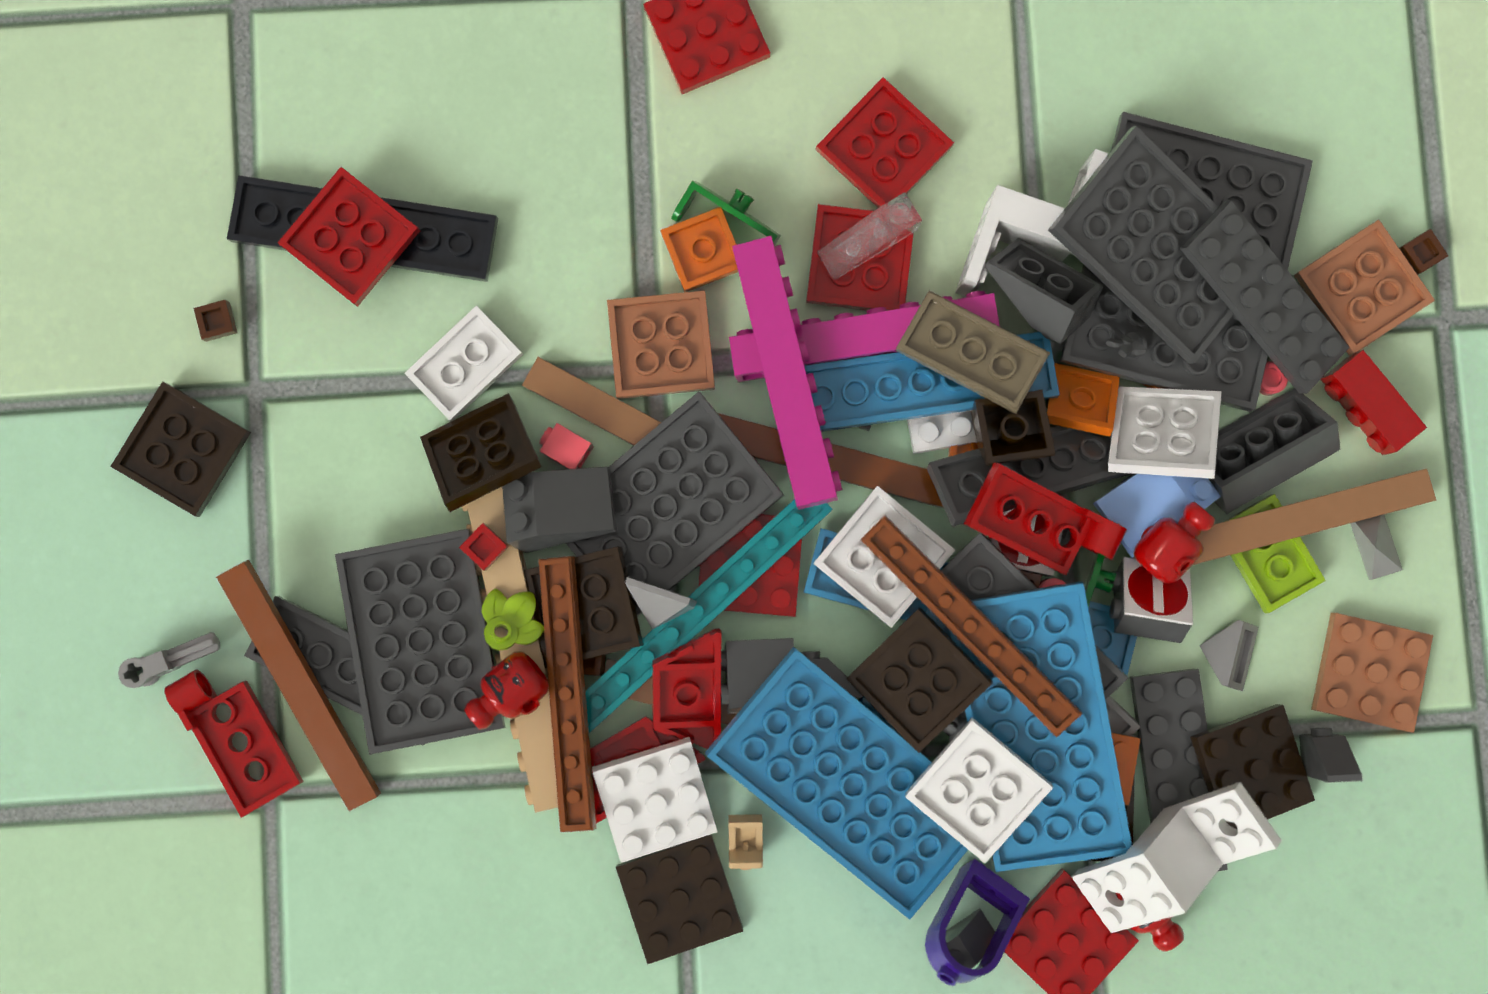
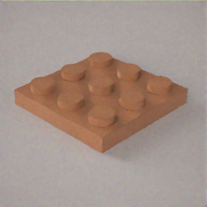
(1364, 287)
(660, 344)
(1372, 672)

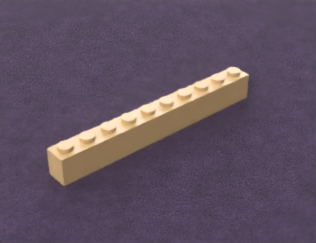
(534, 728)

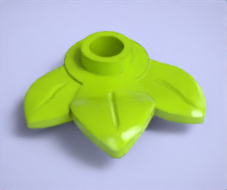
(512, 614)

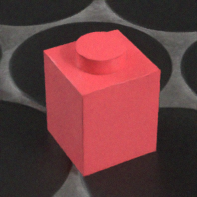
(565, 447)

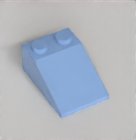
(1148, 498)

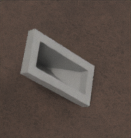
(1376, 547)
(657, 603)
(1231, 653)

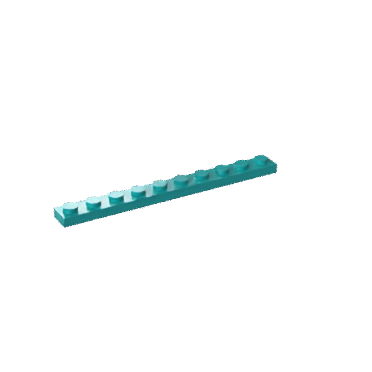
(711, 598)

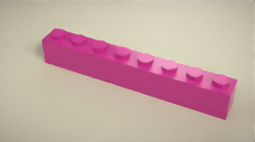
(850, 335)
(785, 373)

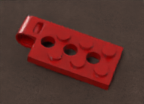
(1058, 513)
(197, 705)

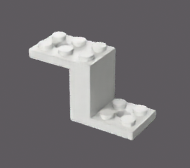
(1015, 216)
(1176, 858)

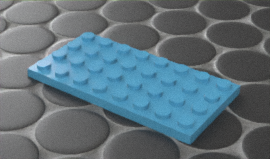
(839, 781)
(1086, 807)

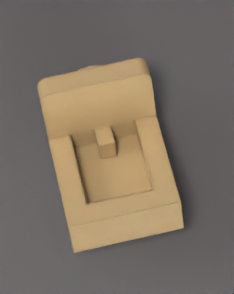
(745, 842)

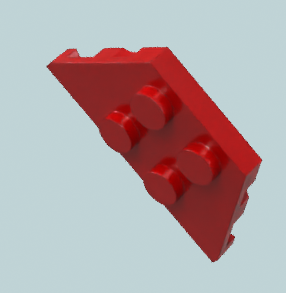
(689, 690)
(630, 740)

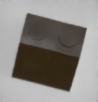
(1012, 436)

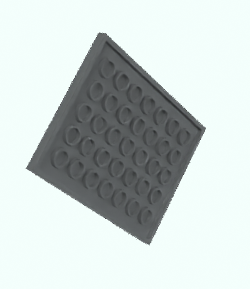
(1270, 195)

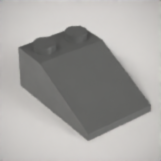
(1044, 289)
(558, 507)

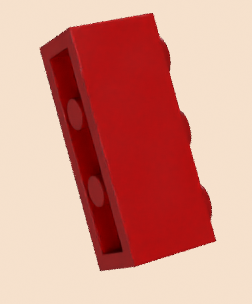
(1372, 403)

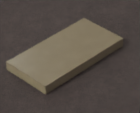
(972, 352)

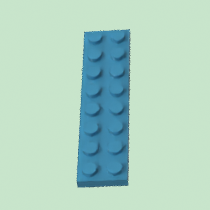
(899, 389)

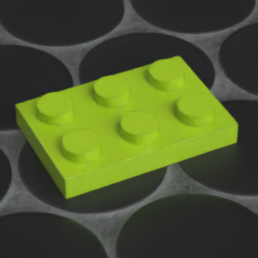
(1279, 569)

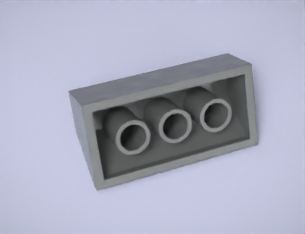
(1271, 448)

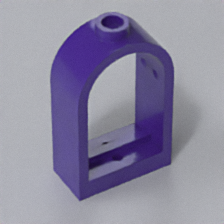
(994, 891)

